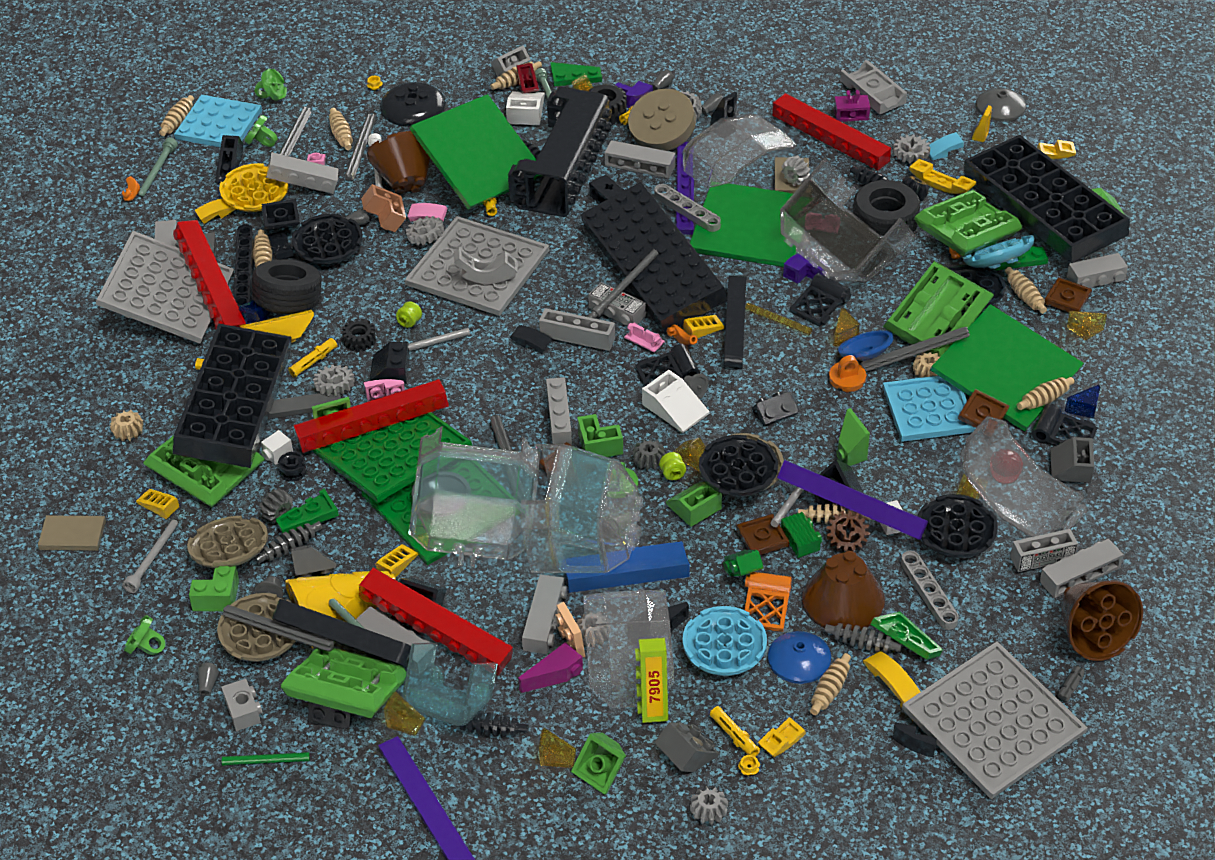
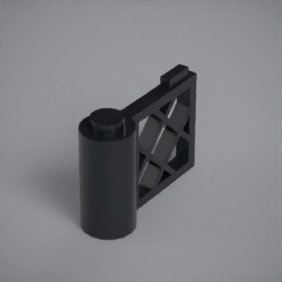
(826, 290)
(679, 359)
(1052, 419)

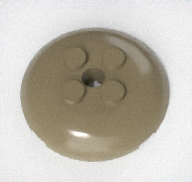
(228, 542)
(246, 640)

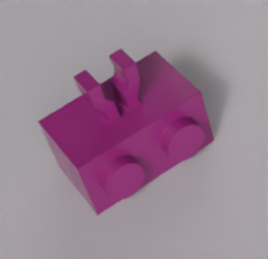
(852, 107)

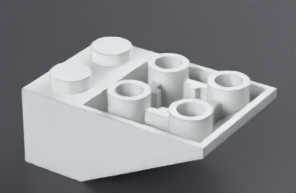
(525, 108)
(673, 401)

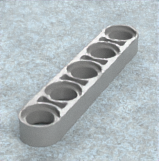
(690, 213)
(929, 597)

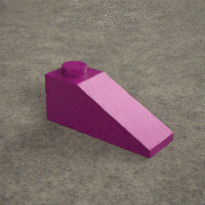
(553, 669)

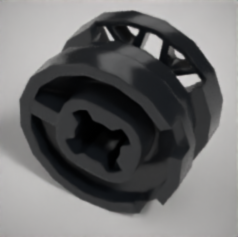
(292, 465)

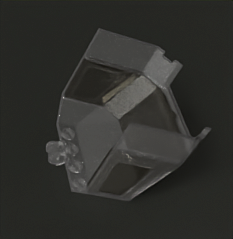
(833, 235)

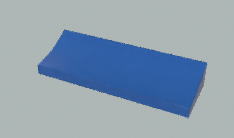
(645, 565)

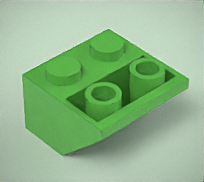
(696, 503)

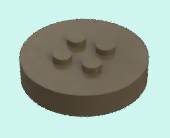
(662, 119)

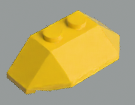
(288, 325)

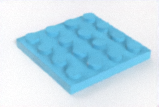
(217, 117)
(926, 408)

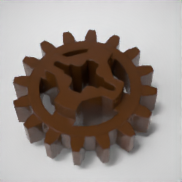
(855, 533)

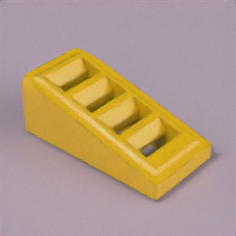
(982, 129)
(699, 327)
(164, 511)
(396, 568)

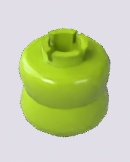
(409, 314)
(672, 466)

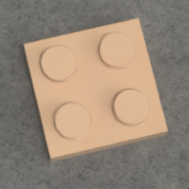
(569, 629)

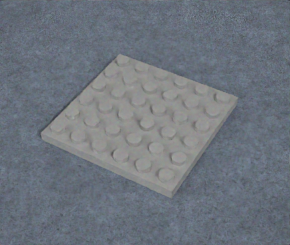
(440, 275)
(157, 288)
(994, 719)

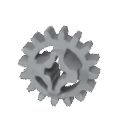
(911, 148)
(425, 230)
(334, 380)

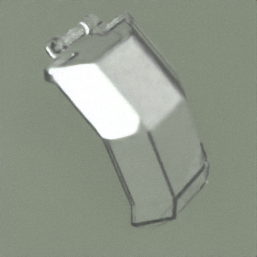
(731, 146)
(1016, 484)
(613, 632)

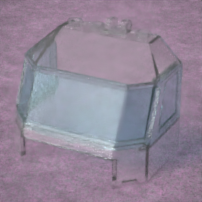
(472, 498)
(586, 515)

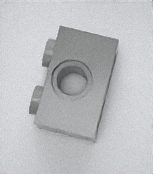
(509, 60)
(241, 704)

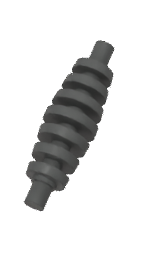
(288, 541)
(863, 638)

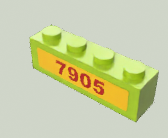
(653, 680)

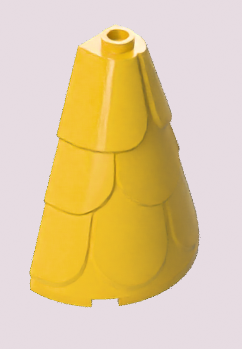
(318, 590)

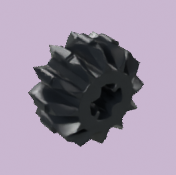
(918, 186)

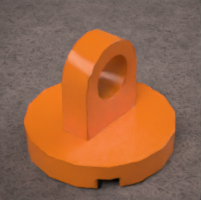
(847, 374)

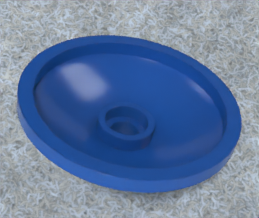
(866, 345)
(798, 664)

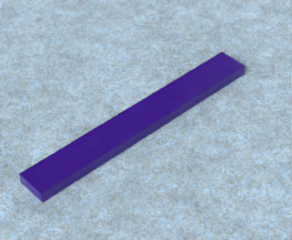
(685, 186)
(852, 499)
(424, 800)

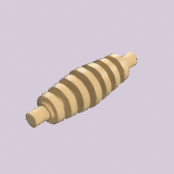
(510, 77)
(176, 115)
(340, 128)
(262, 250)
(1025, 290)
(1045, 393)
(826, 513)
(830, 684)

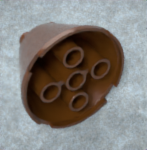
(400, 161)
(843, 593)
(1101, 618)

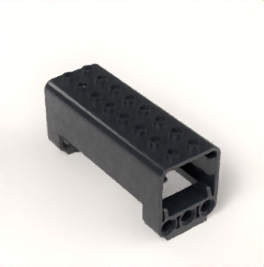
(578, 131)

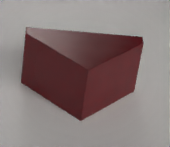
(526, 78)

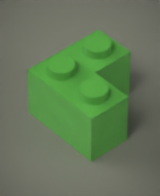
(599, 440)
(215, 593)

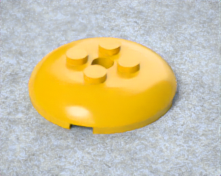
(249, 188)

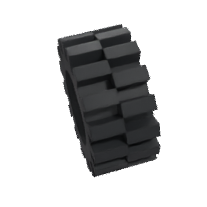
(359, 342)

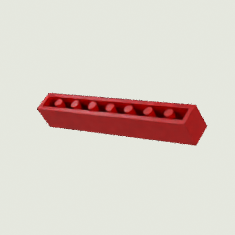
(831, 132)
(207, 274)
(371, 416)
(434, 620)

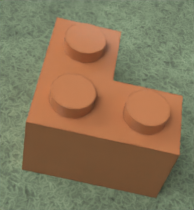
(386, 205)

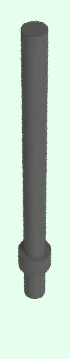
(598, 310)

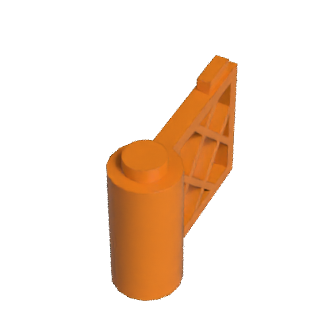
(768, 588)

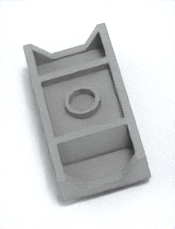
(881, 90)

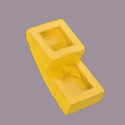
(1060, 150)
(212, 209)
(782, 738)

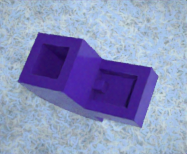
(634, 93)
(798, 268)

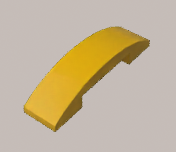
(940, 181)
(892, 675)

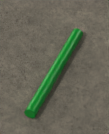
(267, 758)

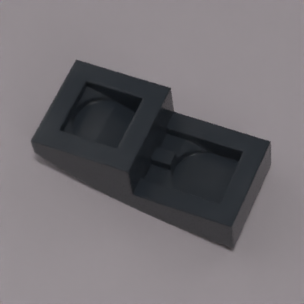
(280, 245)
(528, 336)
(907, 737)

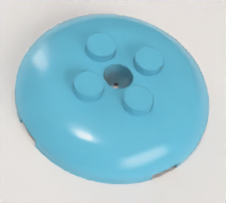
(999, 253)
(722, 625)

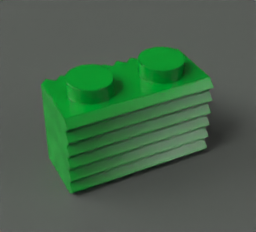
(801, 534)
(743, 563)

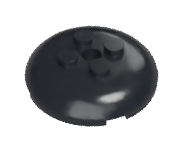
(411, 103)
(327, 239)
(989, 281)
(738, 465)
(958, 526)

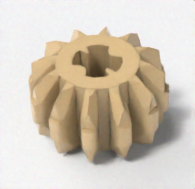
(923, 364)
(126, 425)

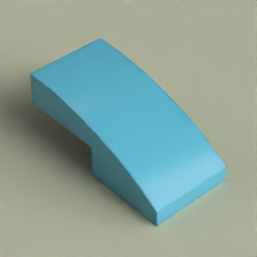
(940, 147)

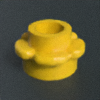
(374, 82)
(749, 760)

